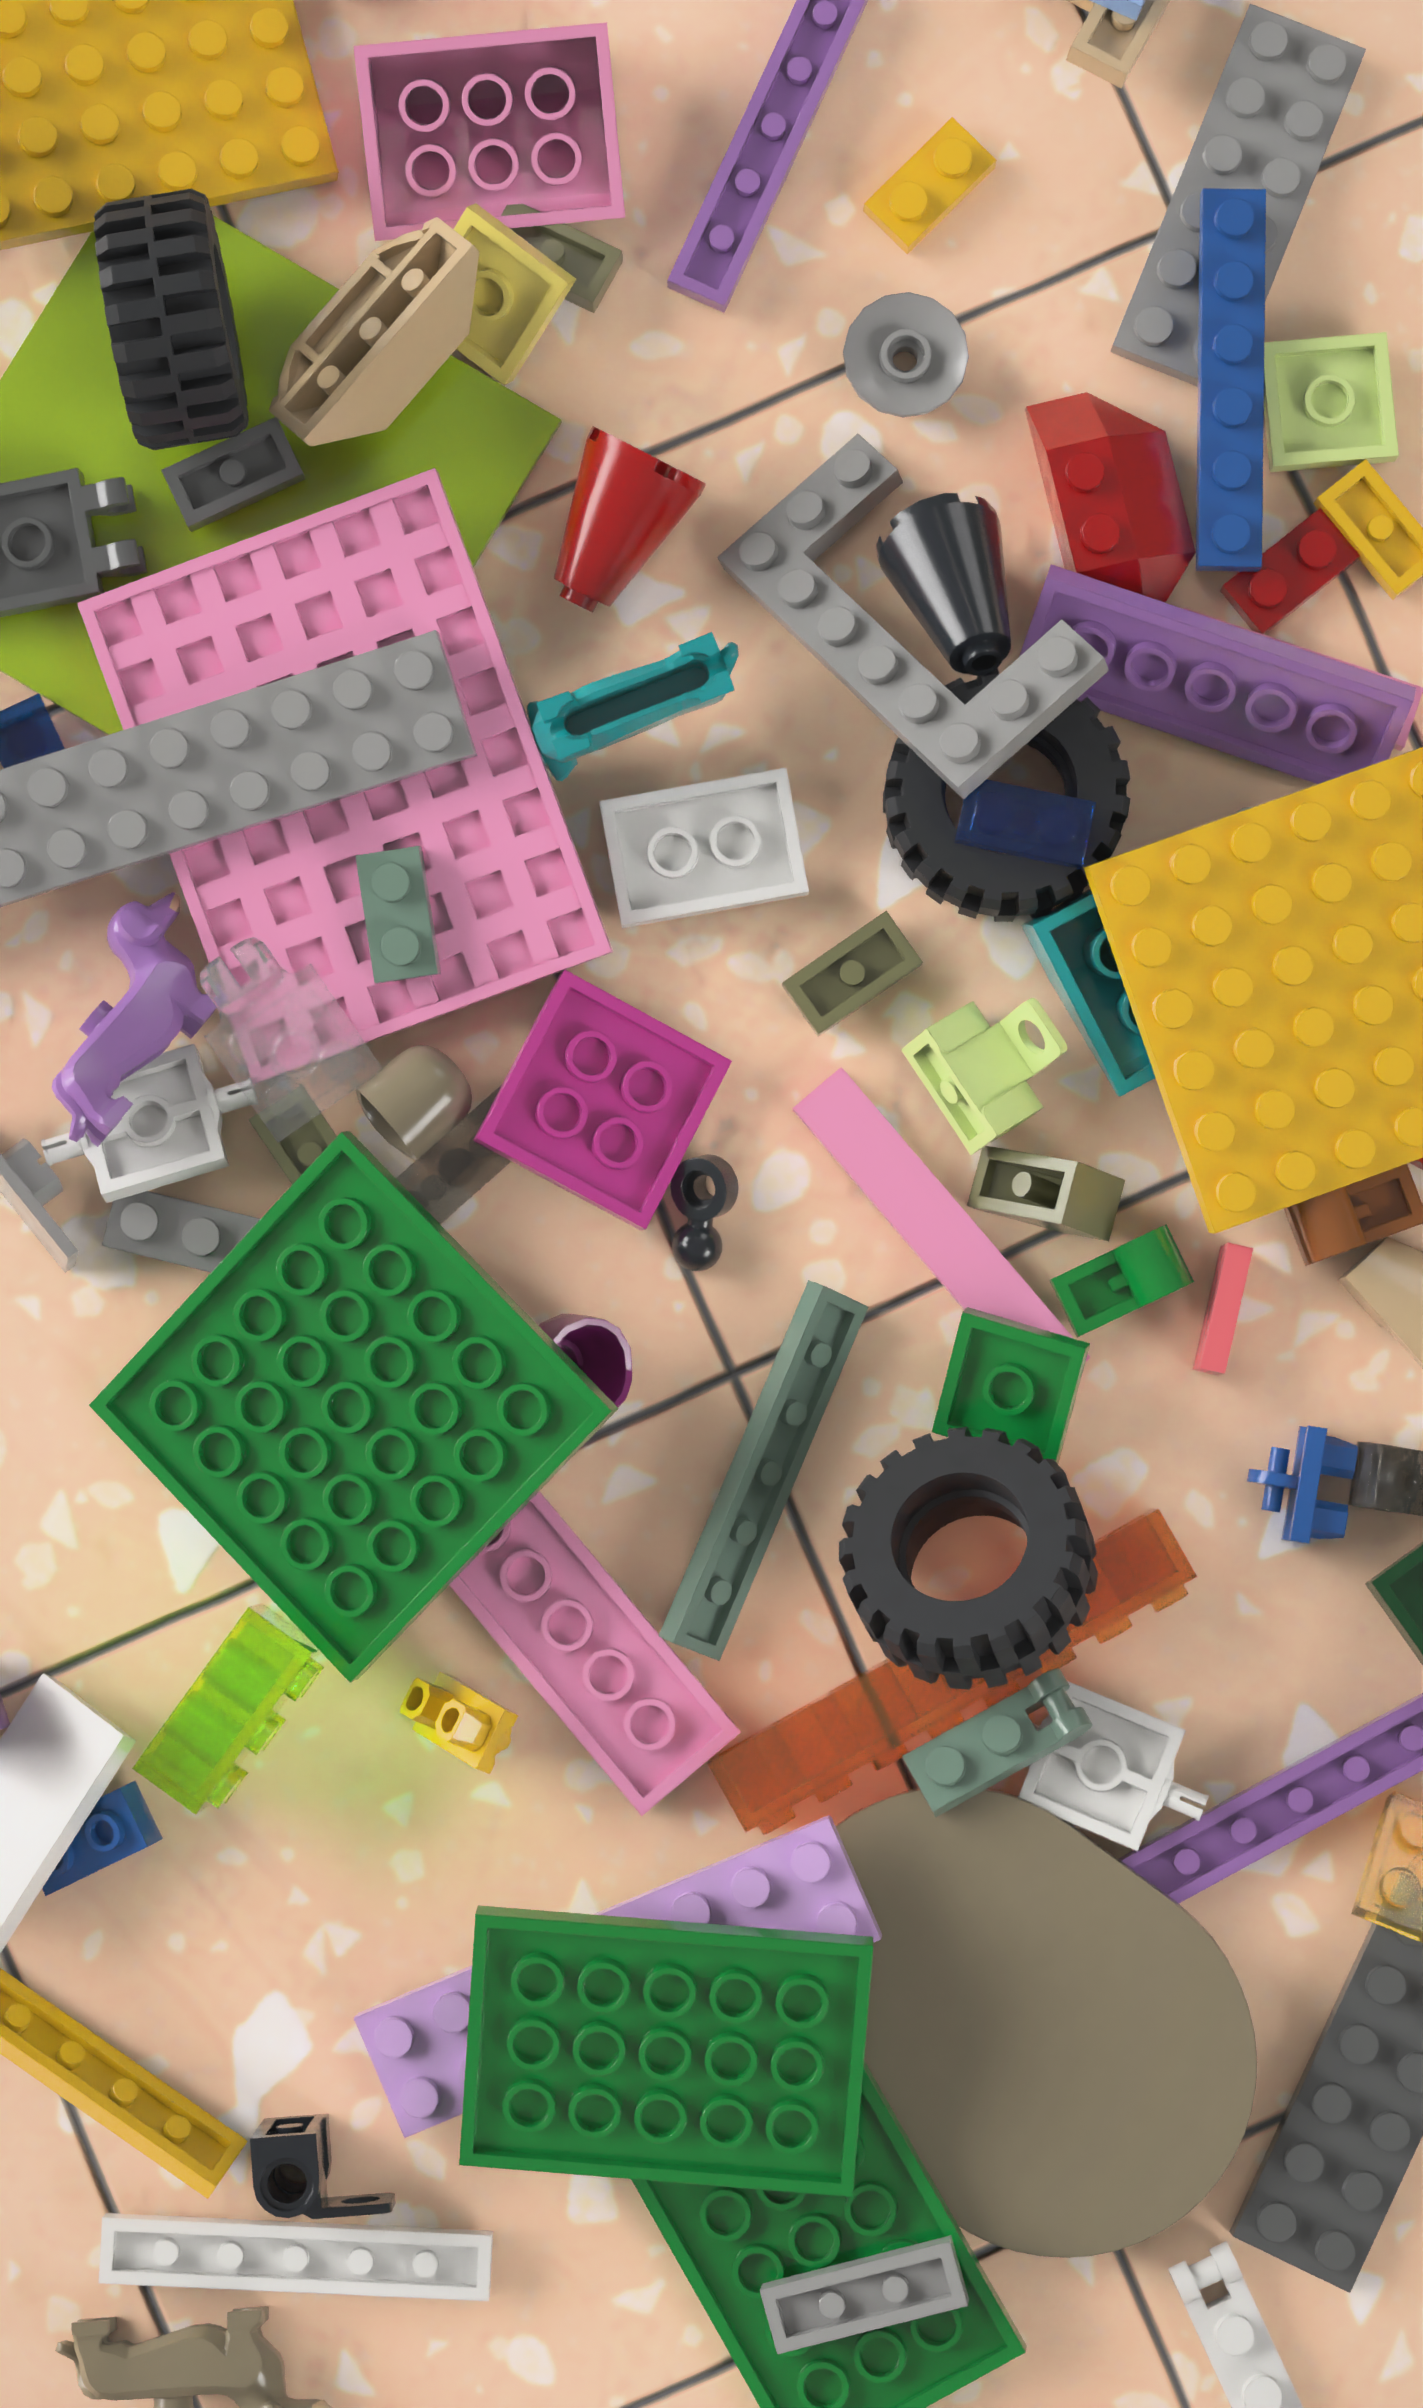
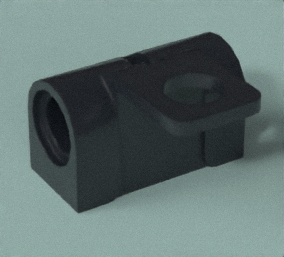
(306, 2144)

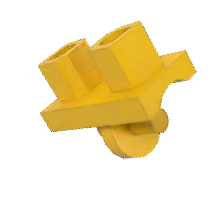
(459, 1720)

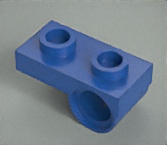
(112, 1832)

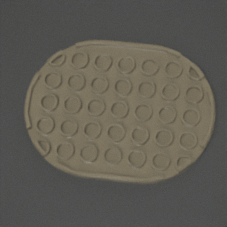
(1046, 2025)

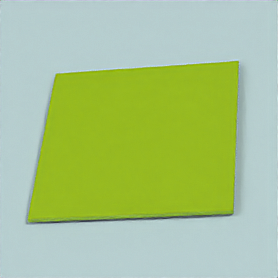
(69, 413)

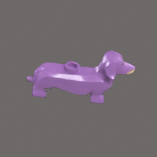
(140, 1026)

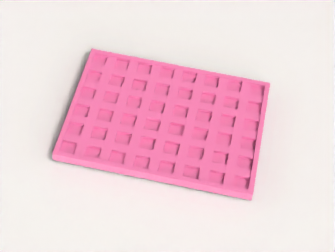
(489, 827)

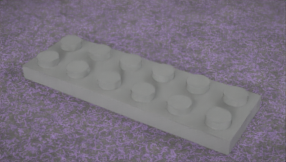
(1258, 133)

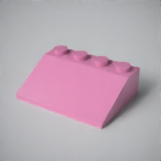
(490, 126)

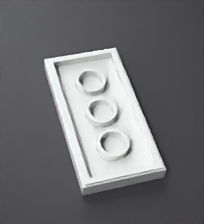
(51, 1777)

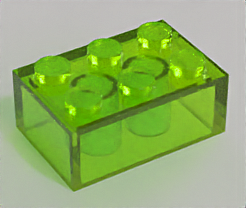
(231, 1710)

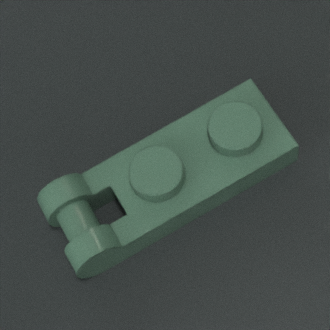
(995, 1743)

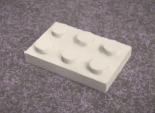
(704, 848)

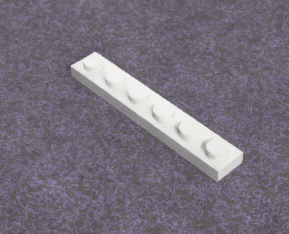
(295, 2257)

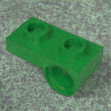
(1121, 1280)

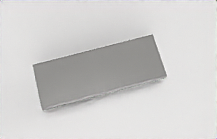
(27, 1189)

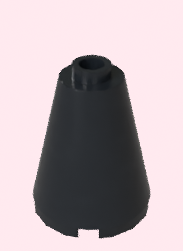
(952, 578)

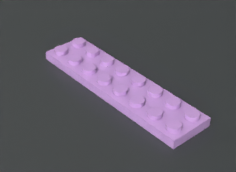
(783, 1883)

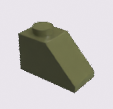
(1046, 1192)

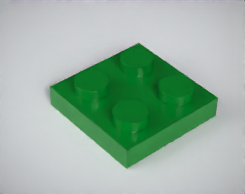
(1011, 1381)

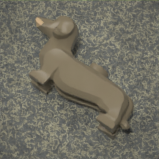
(183, 2363)

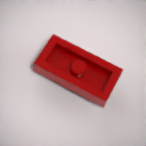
(1290, 573)

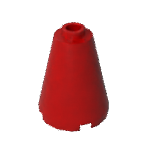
(618, 518)

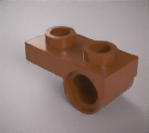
(1355, 1214)

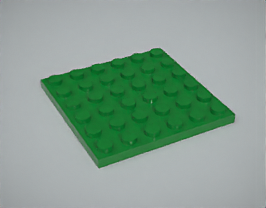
(352, 1406)

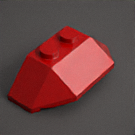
(1112, 494)

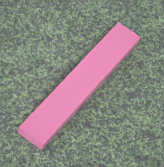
(919, 1204)

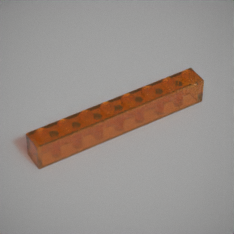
(888, 1706)

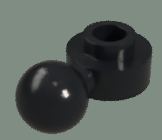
(697, 1242)

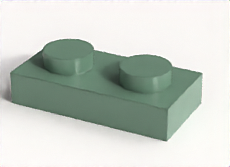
(398, 914)

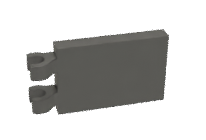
(51, 544)

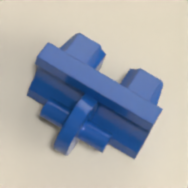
(1314, 1456)

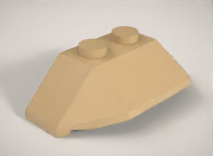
(379, 337)

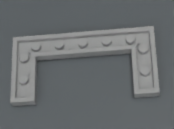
(951, 737)

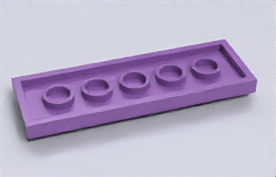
(1225, 682)

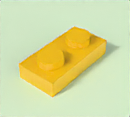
(929, 185)
(1376, 527)

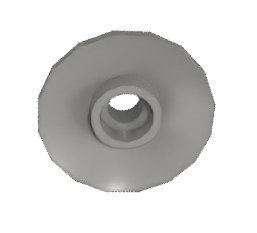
(913, 326)

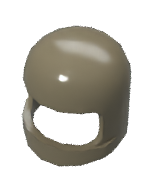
(416, 1099)

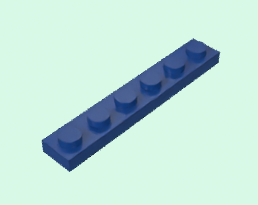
(1230, 380)

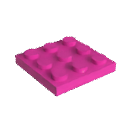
(602, 1100)

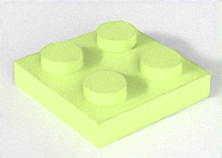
(1329, 402)

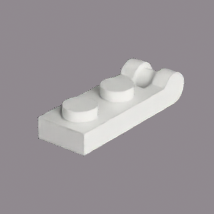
(1234, 2333)

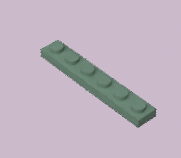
(763, 1471)

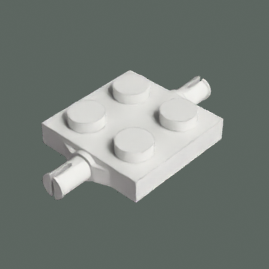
(166, 1132)
(1113, 1773)

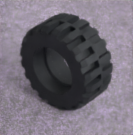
(170, 319)
(999, 882)
(958, 1481)

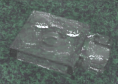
(284, 1038)

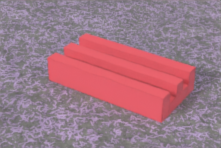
(1222, 1309)

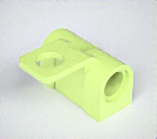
(983, 1070)

